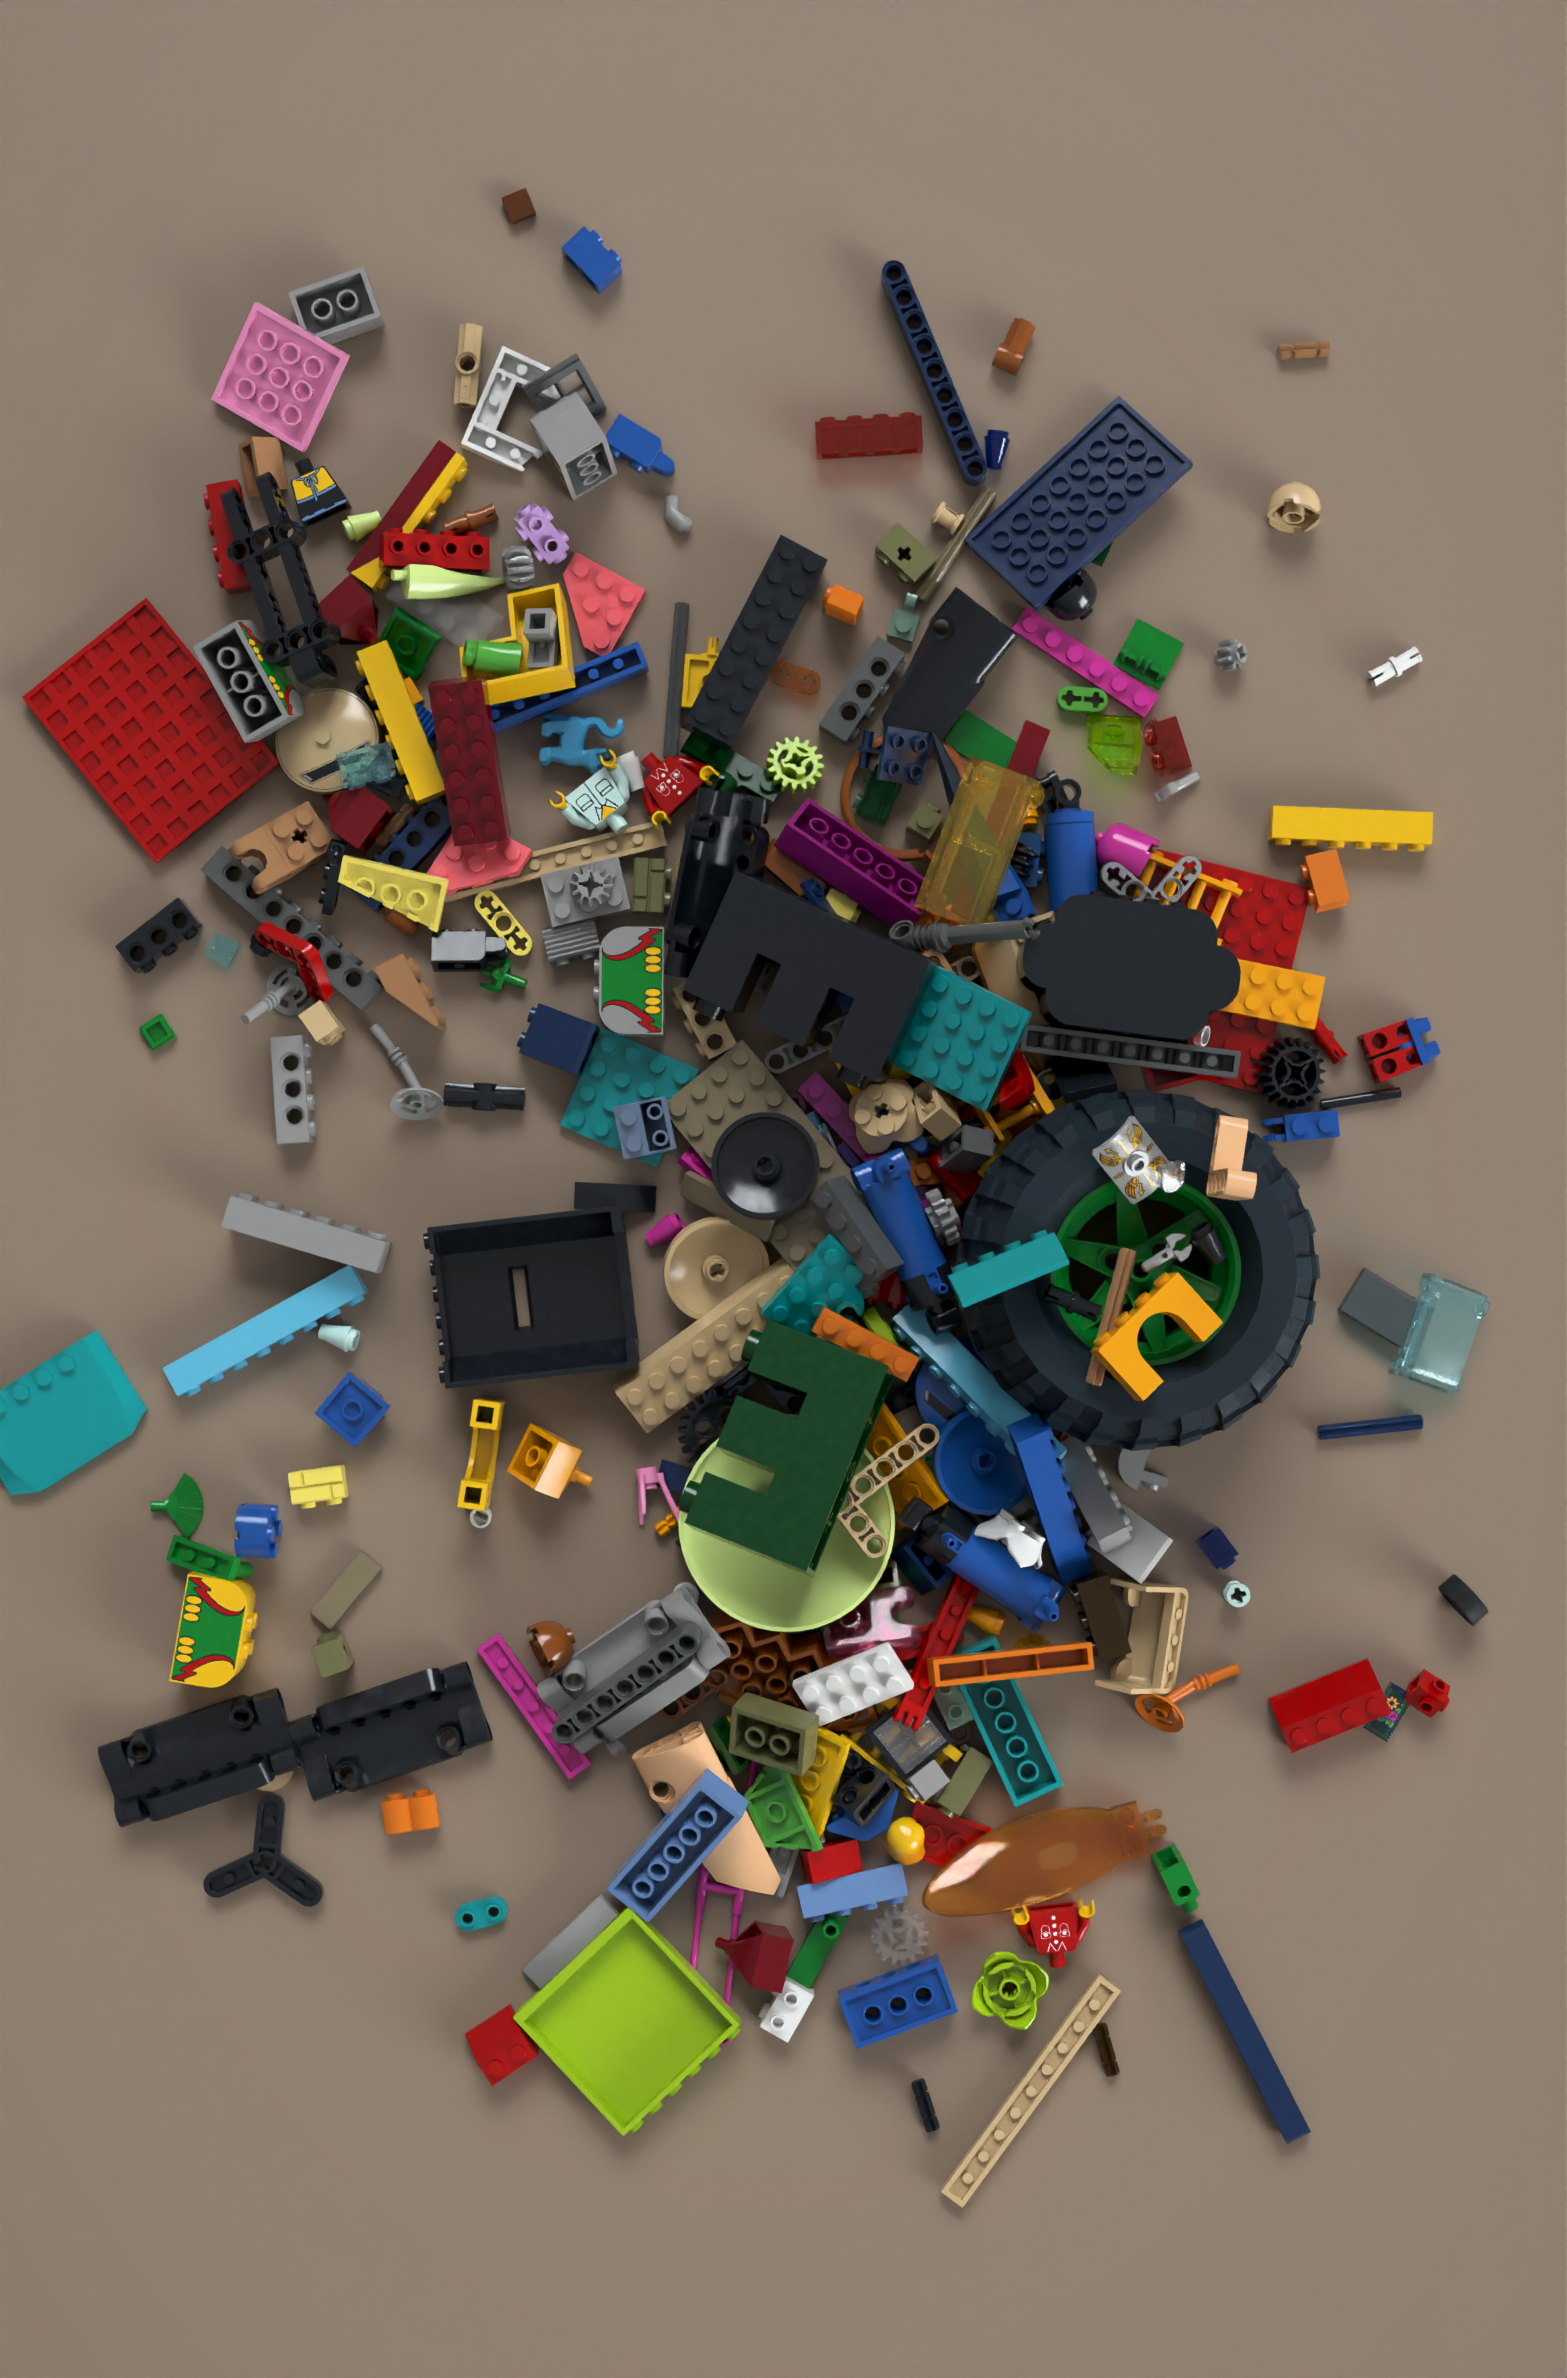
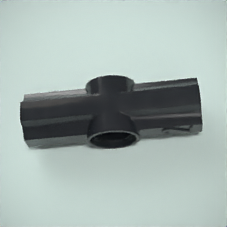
(484, 1096)

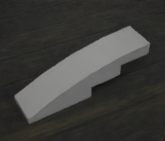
(570, 1941)

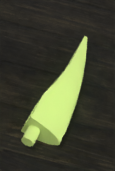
(435, 582)

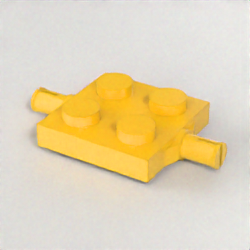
(696, 671)

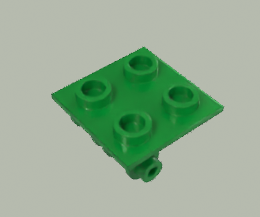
(1148, 654)

